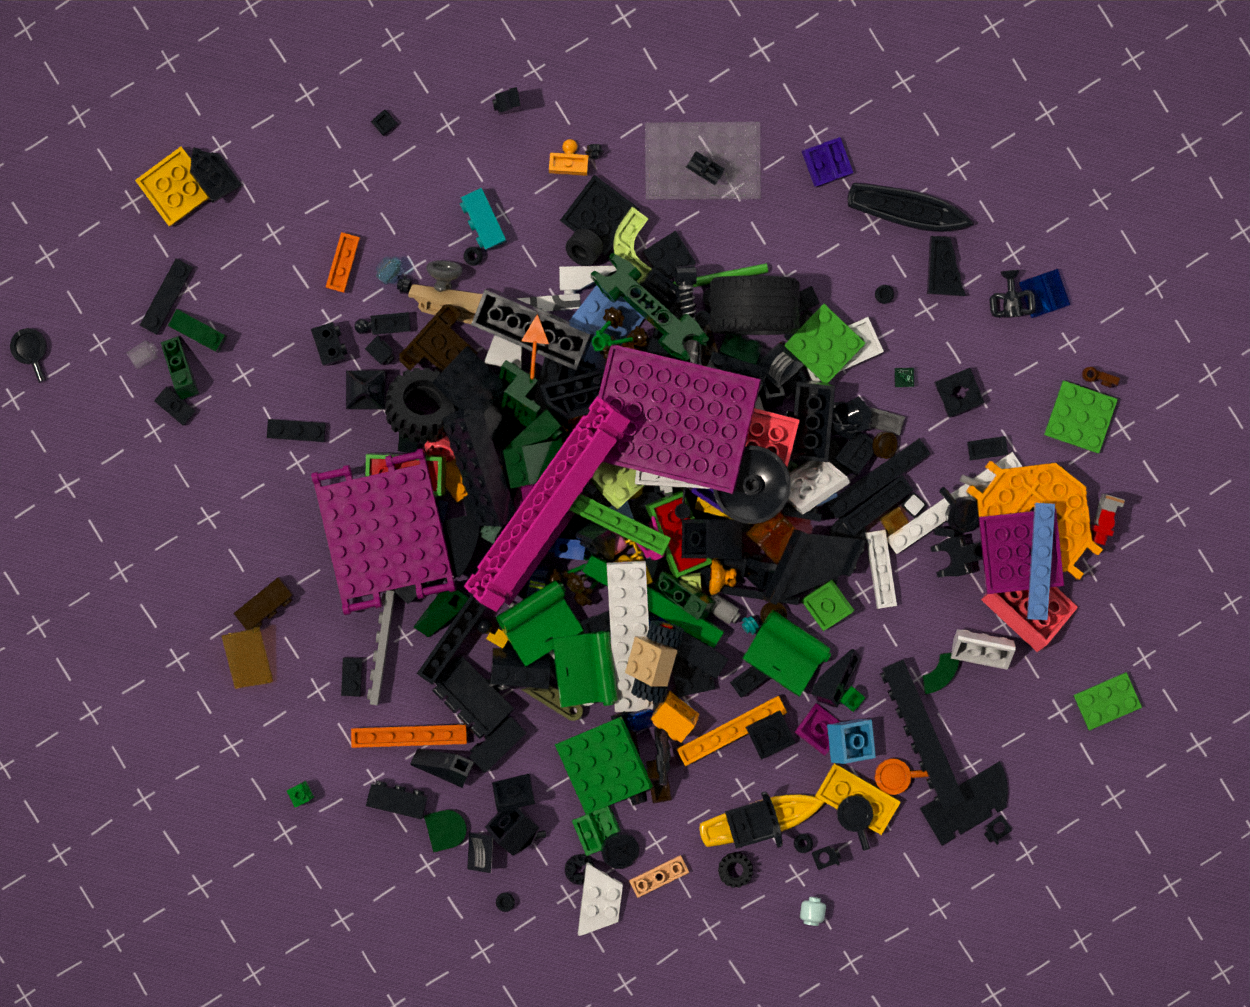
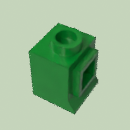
(300, 794)

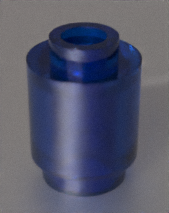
(639, 720)

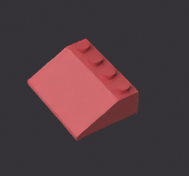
(773, 433)
(1013, 609)

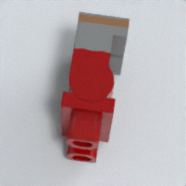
(1104, 518)

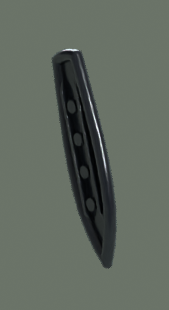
(907, 208)

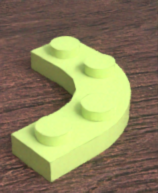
(625, 238)

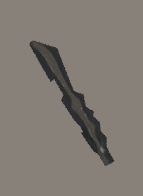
(663, 752)

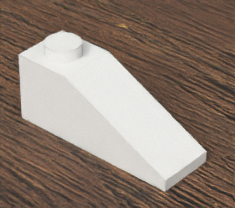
(578, 277)

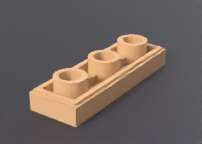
(647, 881)

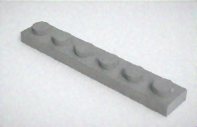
(380, 655)

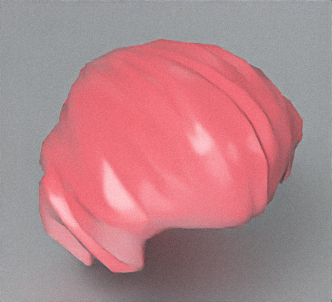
(440, 447)

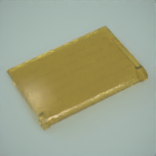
(247, 658)

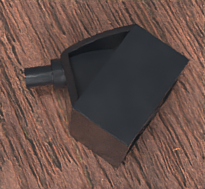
(365, 390)
(514, 830)

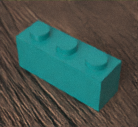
(482, 219)

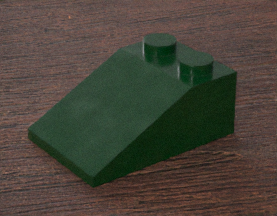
(545, 428)
(529, 462)

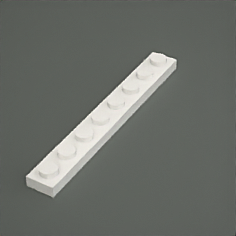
(936, 514)

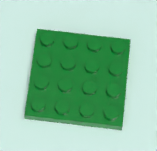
(603, 765)

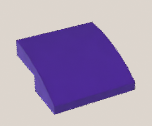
(827, 162)

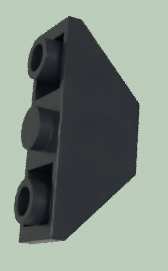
(598, 541)

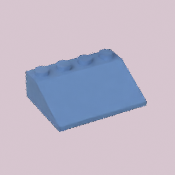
(591, 317)

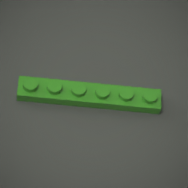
(620, 524)

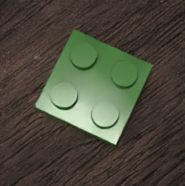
(827, 605)

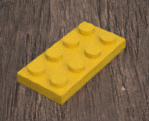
(842, 783)

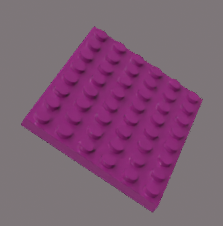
(682, 417)

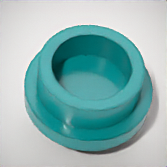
(749, 625)

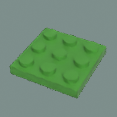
(824, 344)
(1080, 417)

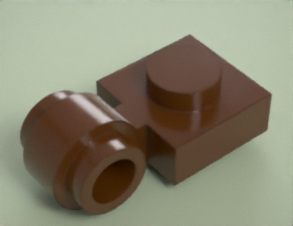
(1106, 379)

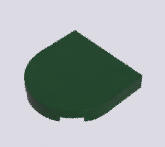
(445, 829)

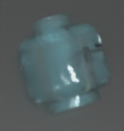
(389, 270)

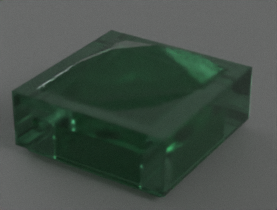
(904, 377)

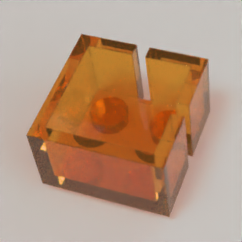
(772, 536)

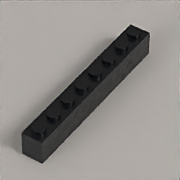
(923, 734)

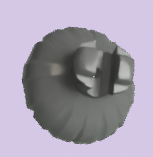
(444, 272)

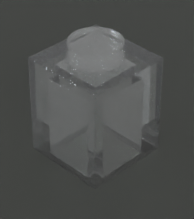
(143, 354)

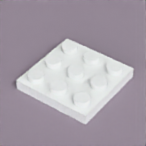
(814, 483)

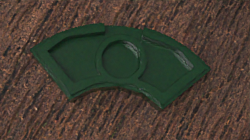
(941, 674)

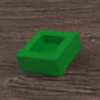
(852, 699)

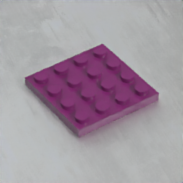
(1007, 552)

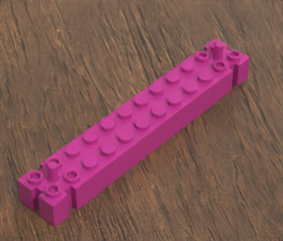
(547, 504)

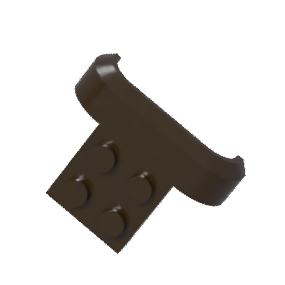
(436, 341)

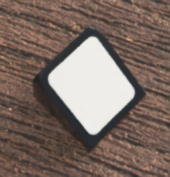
(913, 505)

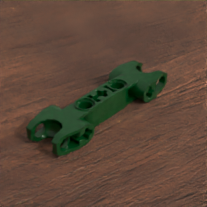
(674, 331)

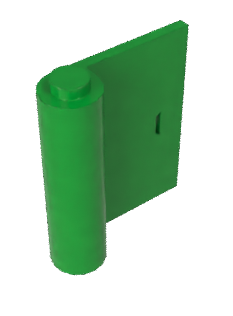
(536, 620)
(788, 650)
(588, 669)

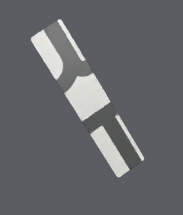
(554, 302)

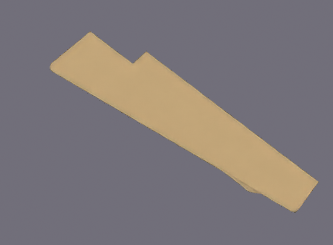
(431, 301)

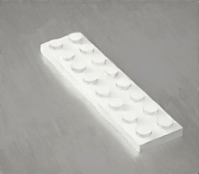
(627, 619)

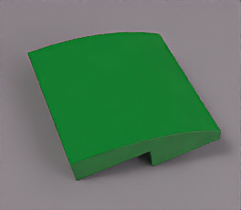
(595, 828)

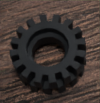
(735, 881)

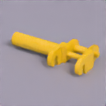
(639, 557)

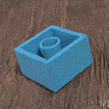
(851, 741)

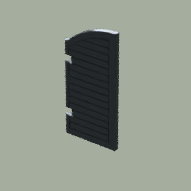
(981, 794)

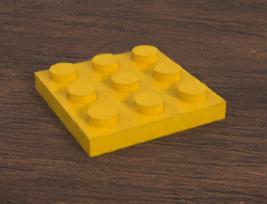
(172, 187)

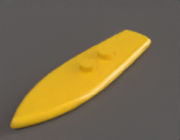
(789, 810)

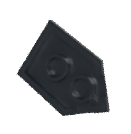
(213, 174)

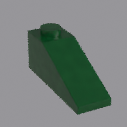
(197, 331)

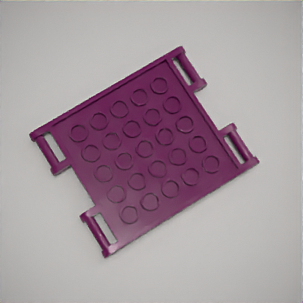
(384, 531)

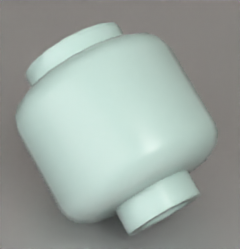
(813, 911)

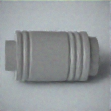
(724, 609)

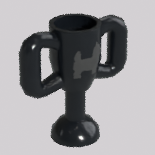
(1012, 299)

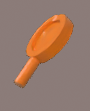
(895, 776)

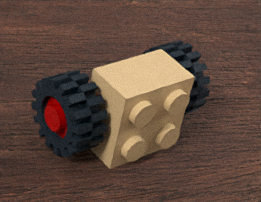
(653, 660)

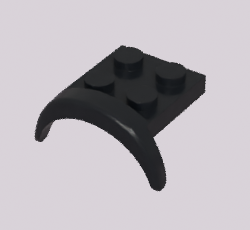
(754, 823)

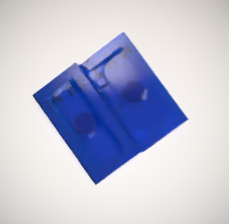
(1048, 292)

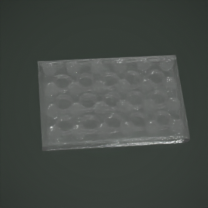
(726, 143)

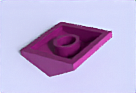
(814, 728)

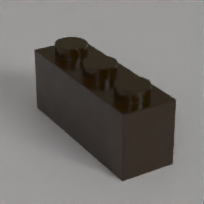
(264, 604)

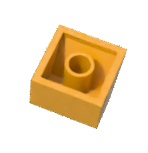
(675, 717)

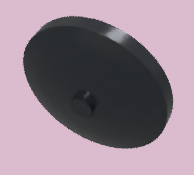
(760, 488)

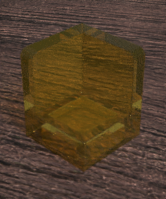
(893, 520)

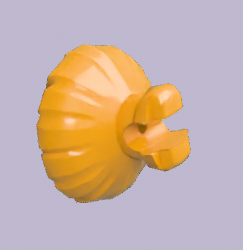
(720, 576)

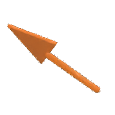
(535, 335)

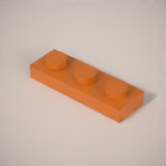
(342, 262)

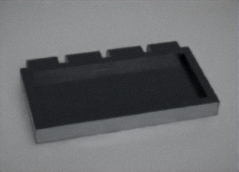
(474, 696)

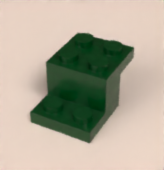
(519, 394)

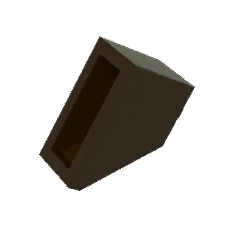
(659, 793)

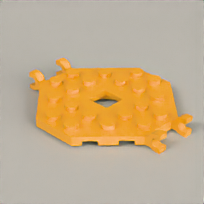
(1021, 487)

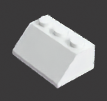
(982, 649)

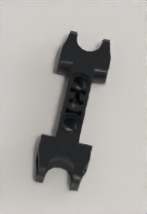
(960, 555)

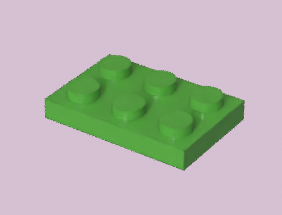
(1107, 701)

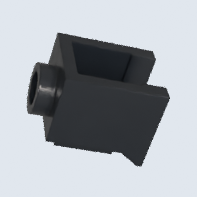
(380, 351)

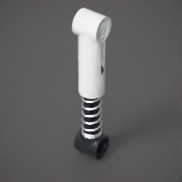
(686, 278)

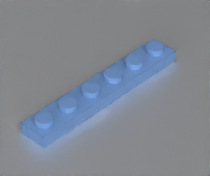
(1041, 561)

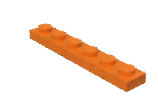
(408, 736)

